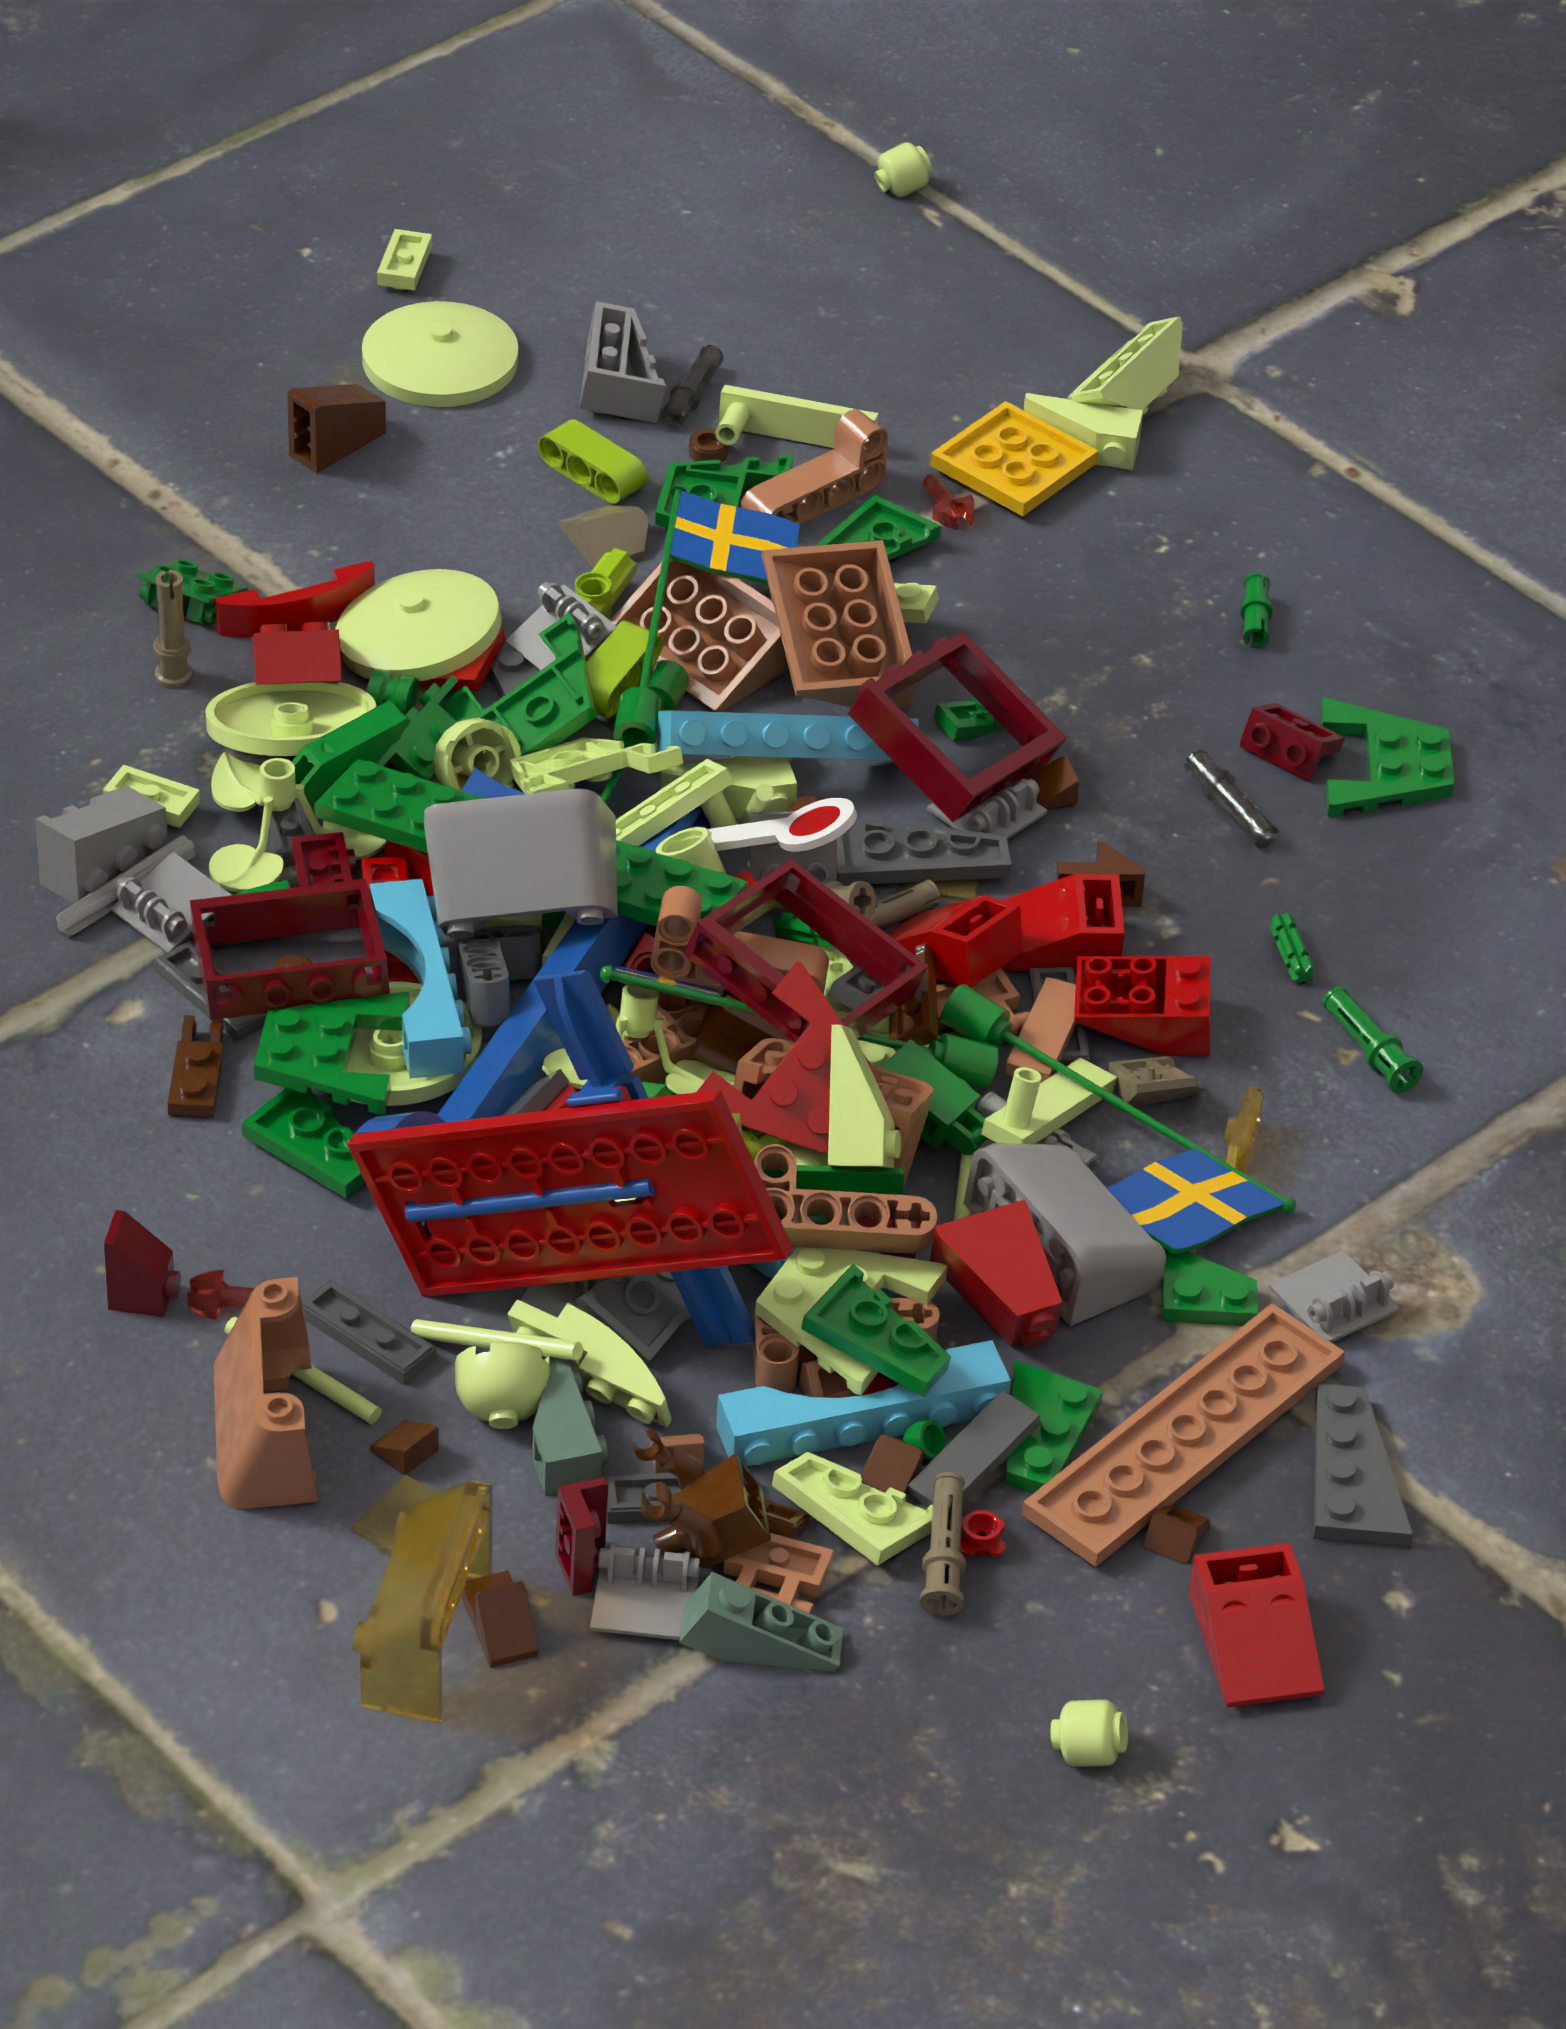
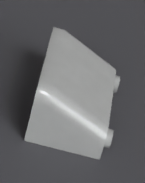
(522, 858)
(1085, 1232)

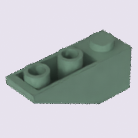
(564, 1432)
(757, 1629)

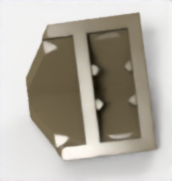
(607, 529)
(1152, 1081)

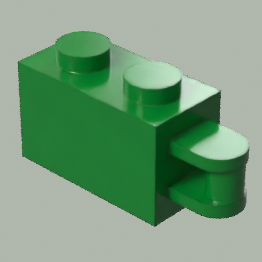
(953, 1101)

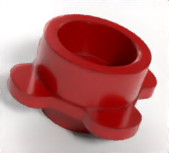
(982, 1534)

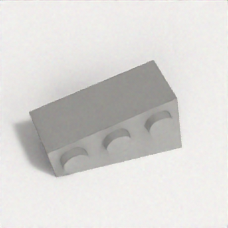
(618, 368)
(97, 841)

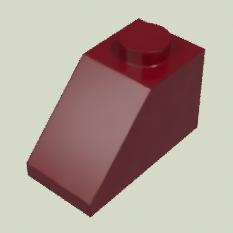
(138, 1268)

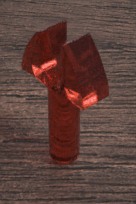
(949, 507)
(211, 1293)

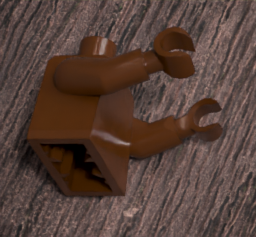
(713, 1513)

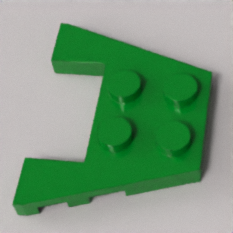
(716, 482)
(548, 703)
(1404, 759)
(314, 1042)

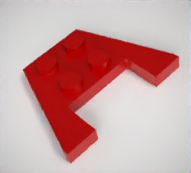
(797, 1094)

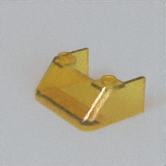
(403, 1639)

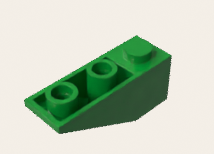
(332, 754)

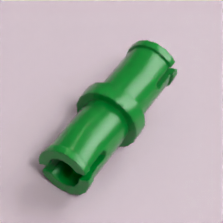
(1256, 610)

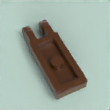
(918, 1016)
(196, 1071)

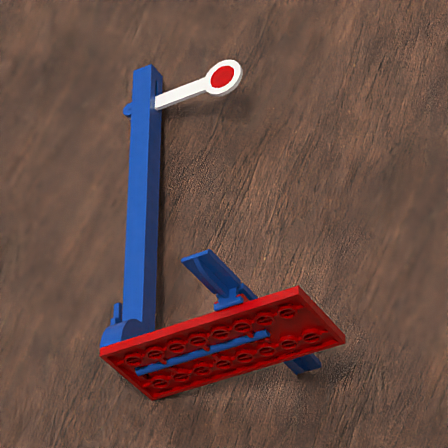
(535, 1192)

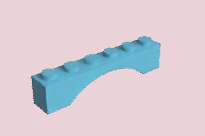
(766, 735)
(435, 1021)
(779, 1425)

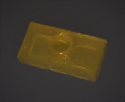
(1243, 1130)

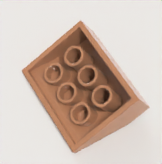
(837, 618)
(714, 630)

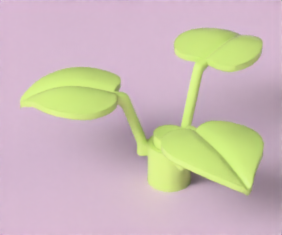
(240, 787)
(636, 1020)

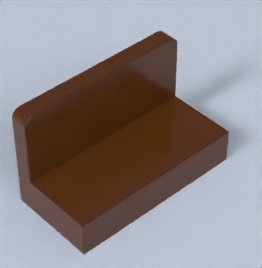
(730, 1035)

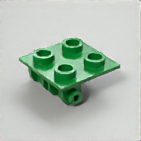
(198, 589)

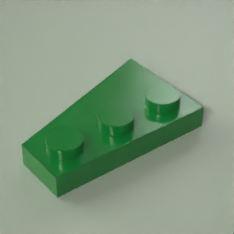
(888, 522)
(307, 1137)
(870, 1331)
(1065, 1415)

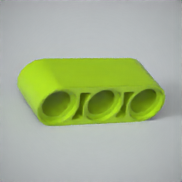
(592, 461)
(619, 665)

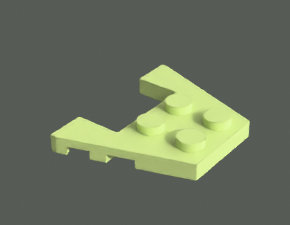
(587, 759)
(813, 1271)

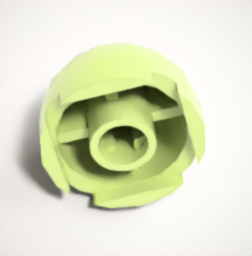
(472, 745)
(502, 1383)

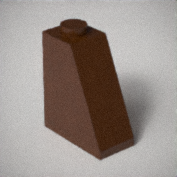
(332, 423)

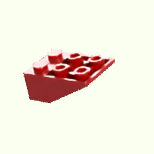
(296, 655)
(1069, 920)
(966, 937)
(1148, 1001)
(1256, 1624)

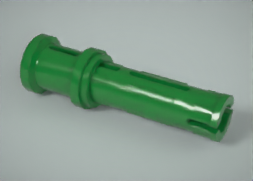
(1381, 1050)

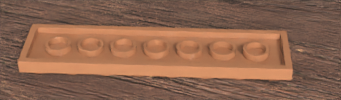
(1182, 1434)

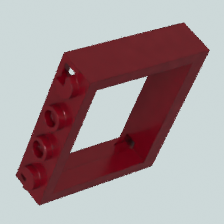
(923, 759)
(287, 914)
(831, 917)

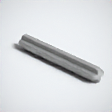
(102, 899)

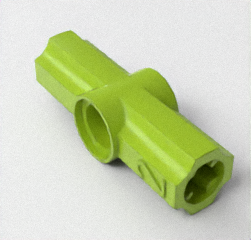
(606, 581)

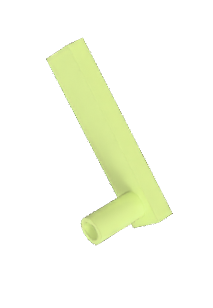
(778, 417)
(697, 787)
(1041, 1108)

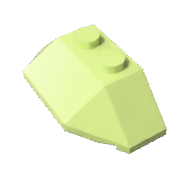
(1137, 370)

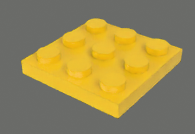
(1014, 458)

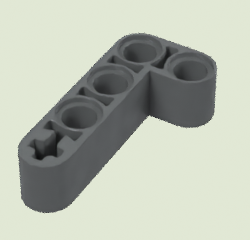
(489, 964)

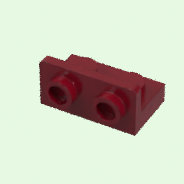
(1288, 739)
(323, 861)
(581, 1531)

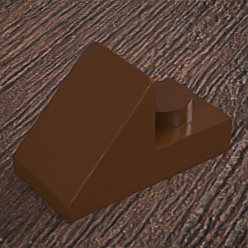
(1111, 862)
(501, 1618)

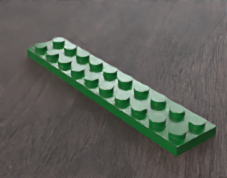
(393, 808)

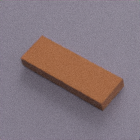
(1046, 1027)

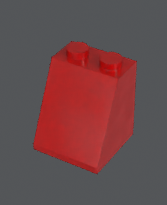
(1001, 1272)

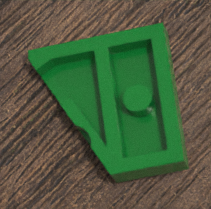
(1206, 1292)

